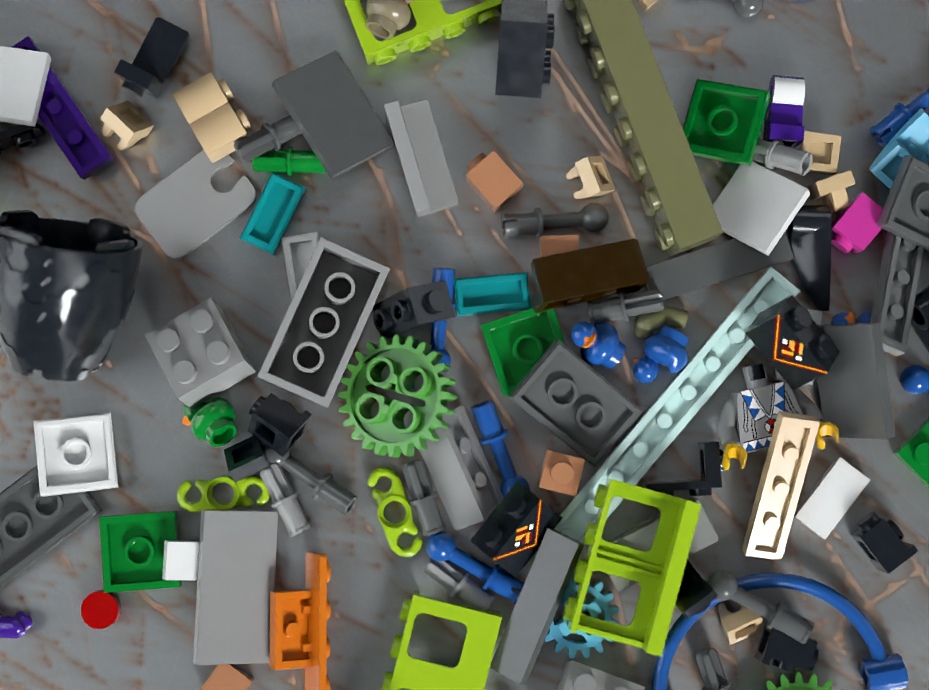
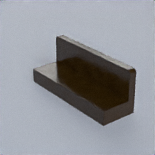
(588, 275)

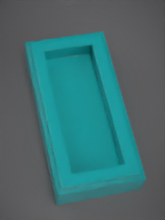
(273, 213)
(492, 294)

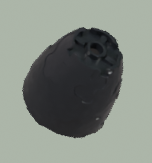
(63, 292)

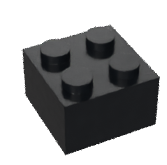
(522, 51)

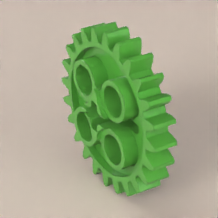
(387, 429)

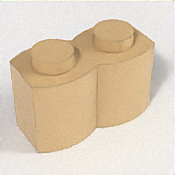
(211, 115)

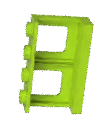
(430, 24)
(656, 570)
(475, 656)

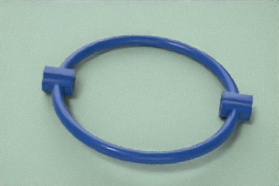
(877, 673)

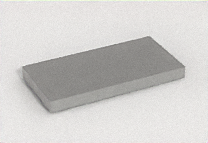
(235, 586)

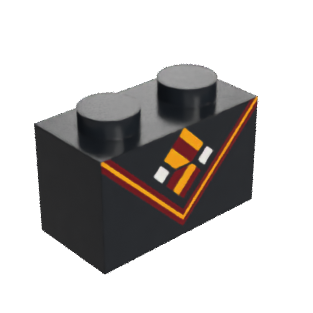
(793, 342)
(515, 529)

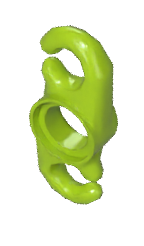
(395, 493)
(208, 500)

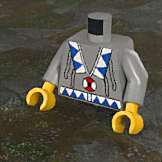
(751, 415)

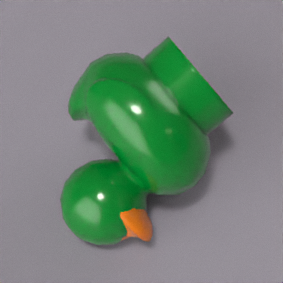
(211, 421)

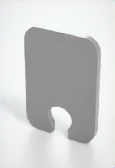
(188, 210)

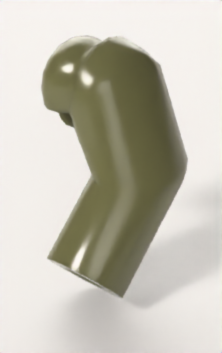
(651, 321)

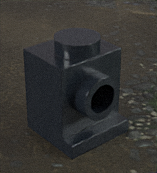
(277, 423)
(882, 542)
(786, 651)

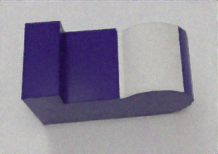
(785, 111)

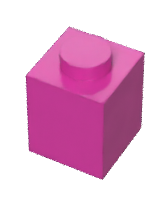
(856, 225)

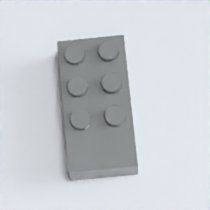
(323, 322)

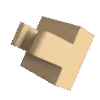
(126, 123)
(825, 151)
(593, 175)
(833, 190)
(739, 624)

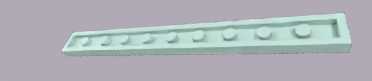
(676, 403)

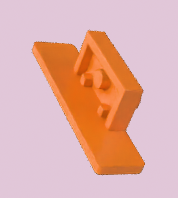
(300, 624)

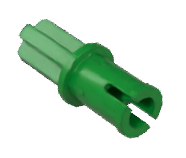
(288, 161)

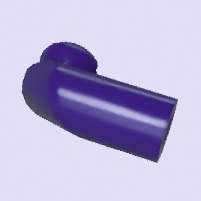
(15, 626)

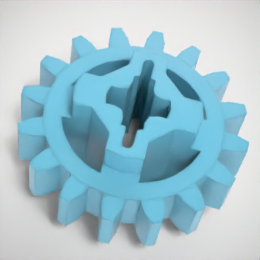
(594, 606)

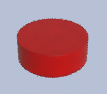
(100, 609)

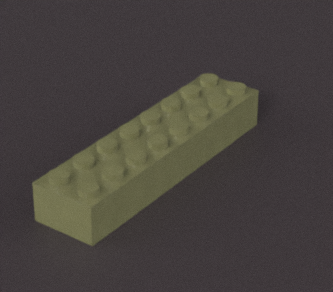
(646, 123)

